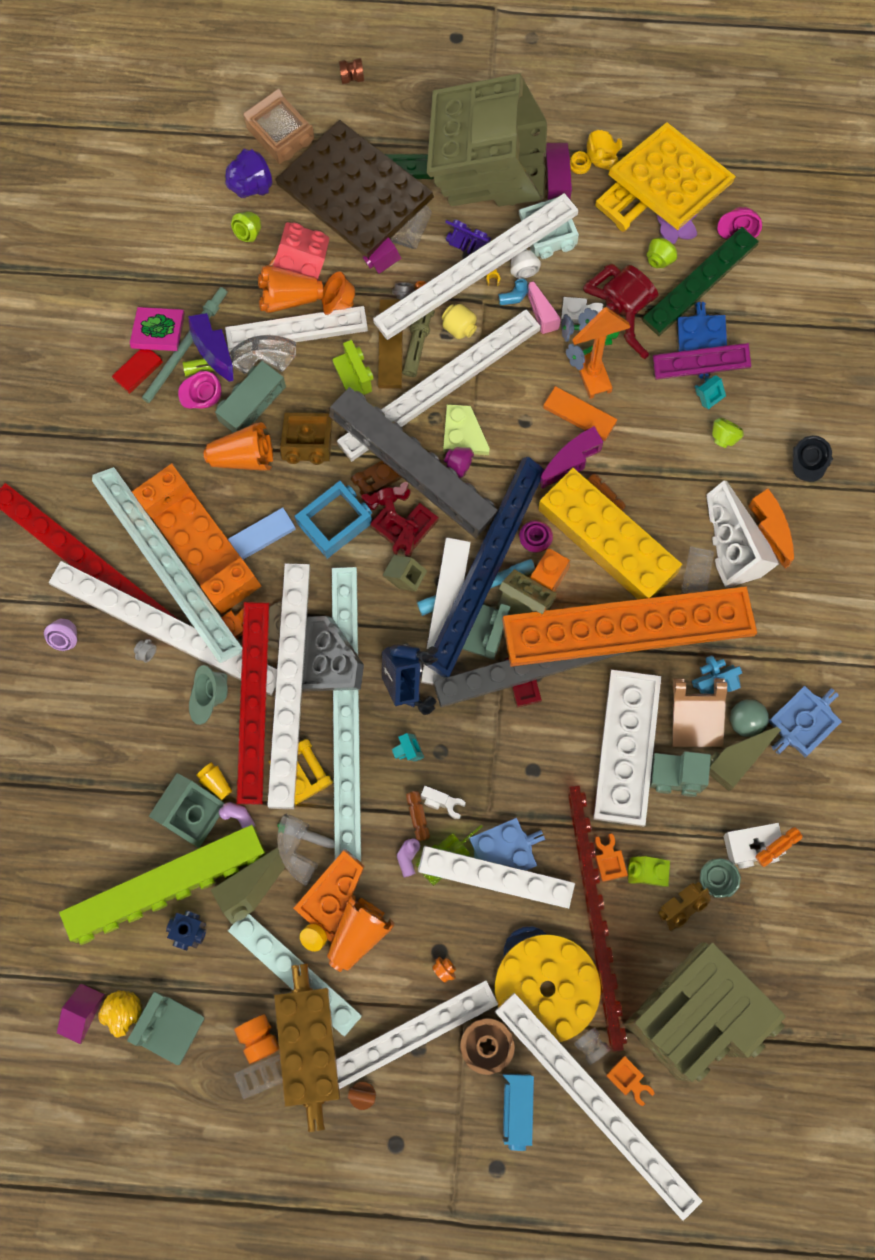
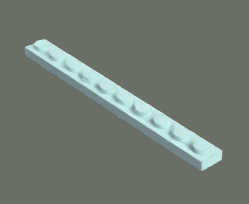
(167, 565)

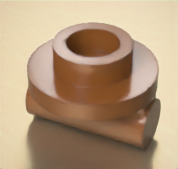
(362, 1095)

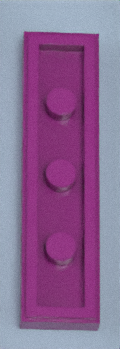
(702, 361)

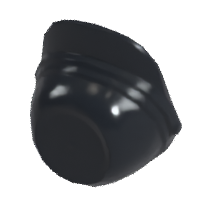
(811, 458)

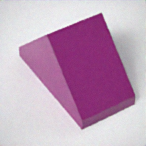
(79, 1013)

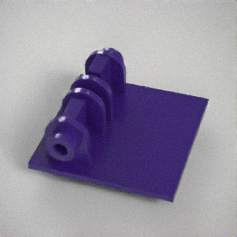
(461, 231)

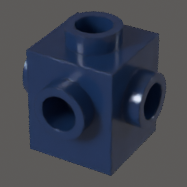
(195, 934)

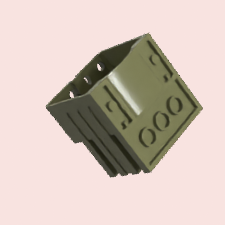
(486, 142)
(704, 1014)

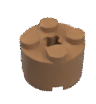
(494, 1060)

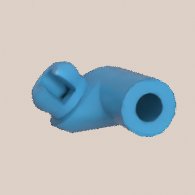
(516, 295)

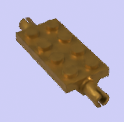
(307, 1047)

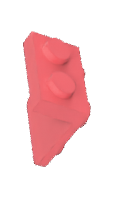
(302, 250)

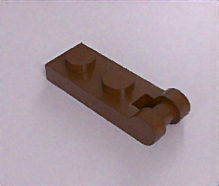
(381, 475)

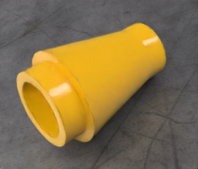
(214, 781)

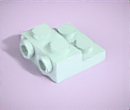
(562, 238)

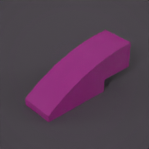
(558, 170)
(572, 456)

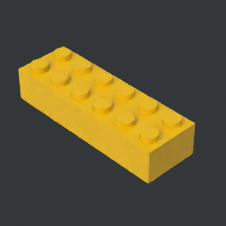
(609, 536)

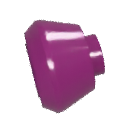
(459, 460)
(536, 536)

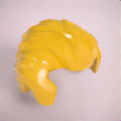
(603, 149)
(120, 1011)

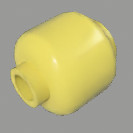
(459, 321)

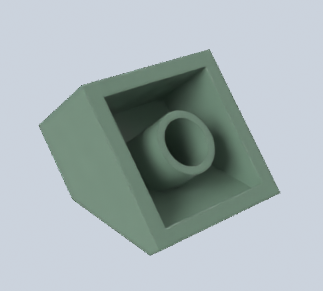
(187, 810)

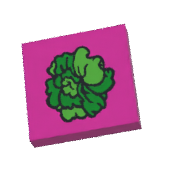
(157, 329)

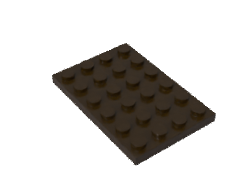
(354, 188)

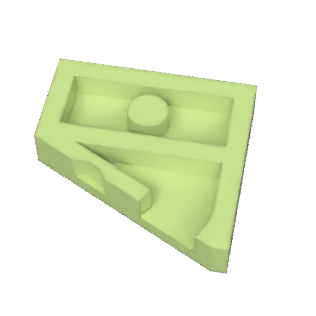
(463, 430)

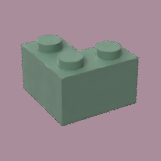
(680, 773)

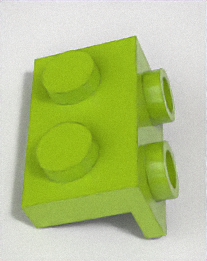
(351, 369)

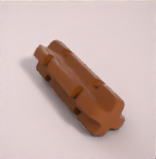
(603, 488)
(417, 816)

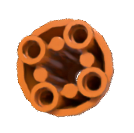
(286, 289)

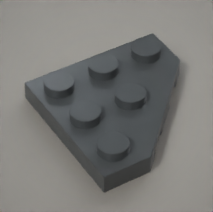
(329, 658)

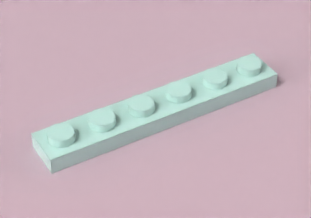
(280, 959)

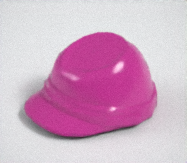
(739, 218)
(200, 391)

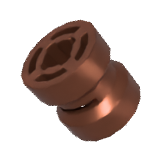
(351, 71)

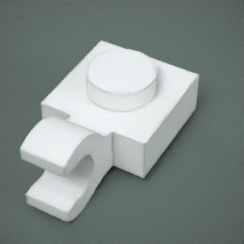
(576, 306)
(436, 798)

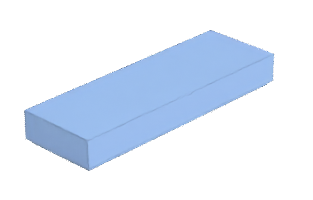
(262, 533)

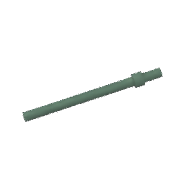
(211, 308)

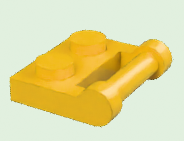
(614, 201)
(303, 787)

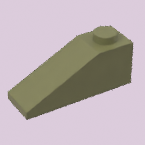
(737, 759)
(247, 888)

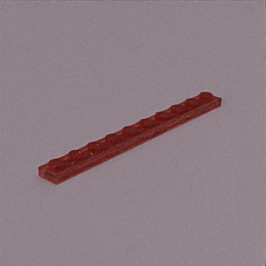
(598, 928)

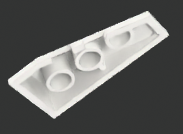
(739, 543)

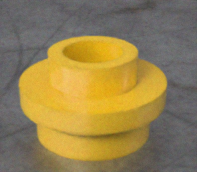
(580, 157)

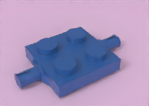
(701, 331)

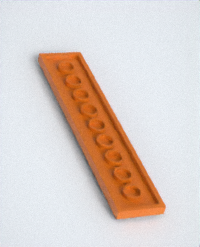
(628, 626)

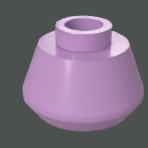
(61, 634)

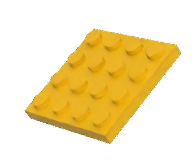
(672, 175)

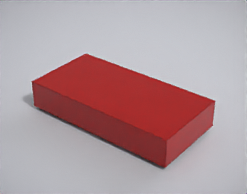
(137, 369)

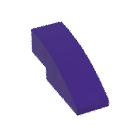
(211, 345)

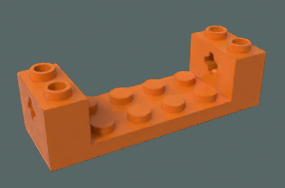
(197, 539)

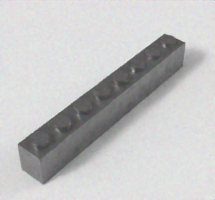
(413, 462)

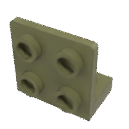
(525, 594)

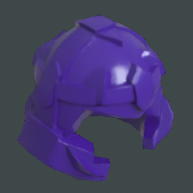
(248, 174)

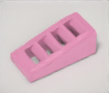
(542, 309)

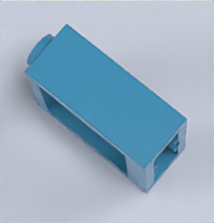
(330, 547)

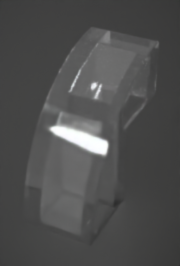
(269, 348)
(289, 838)

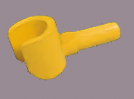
(493, 274)

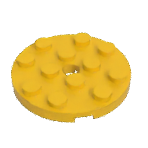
(567, 967)

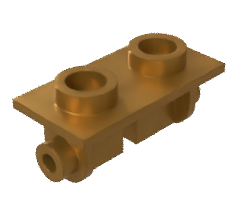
(694, 900)

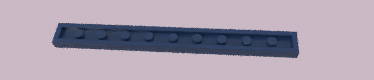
(486, 566)

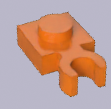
(610, 863)
(626, 1079)

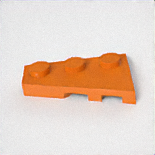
(329, 895)

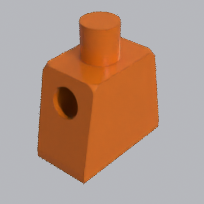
(551, 570)

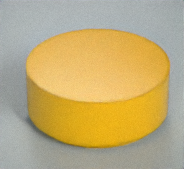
(313, 937)

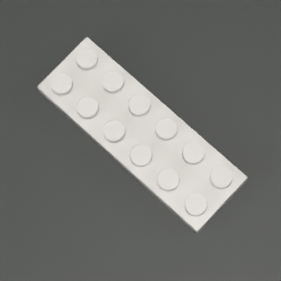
(627, 748)

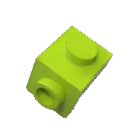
(649, 871)

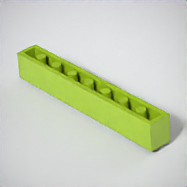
(162, 885)

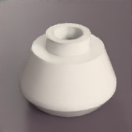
(525, 264)

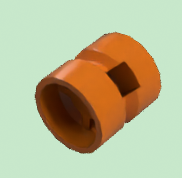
(257, 1039)

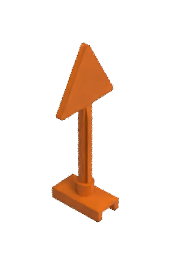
(593, 371)

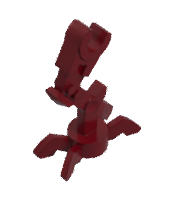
(387, 497)

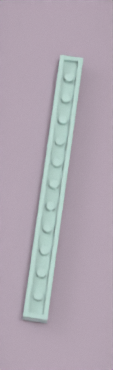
(346, 723)

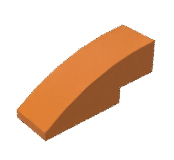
(773, 526)

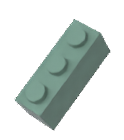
(250, 397)

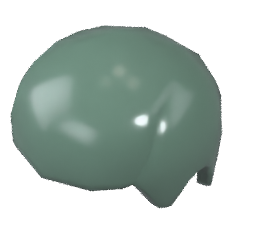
(749, 718)
(720, 877)

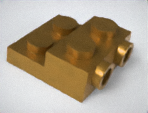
(306, 437)

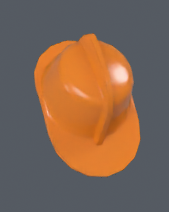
(337, 293)

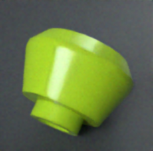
(246, 226)
(661, 253)
(726, 432)

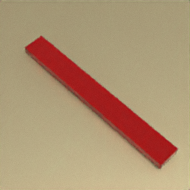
(253, 703)

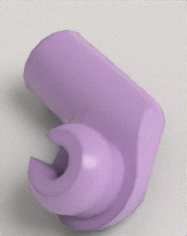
(236, 811)
(406, 855)

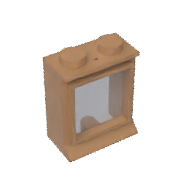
(278, 126)

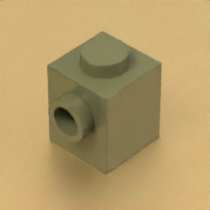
(404, 573)

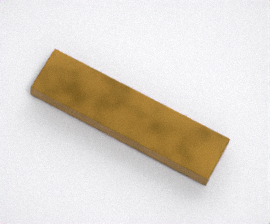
(390, 355)

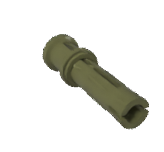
(419, 330)

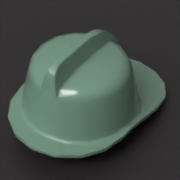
(207, 692)

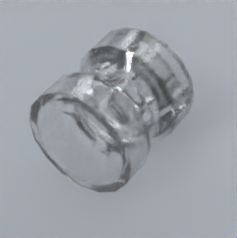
(592, 1046)

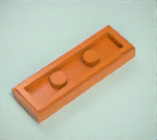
(579, 412)

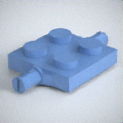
(805, 721)
(506, 845)

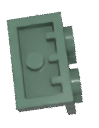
(487, 631)
(166, 1028)

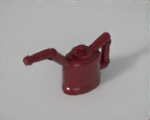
(624, 295)

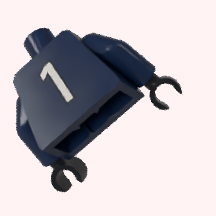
(402, 675)

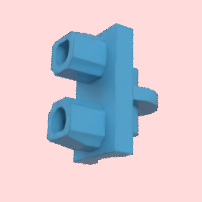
(706, 683)

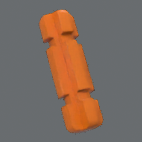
(779, 846)

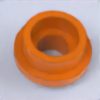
(444, 969)

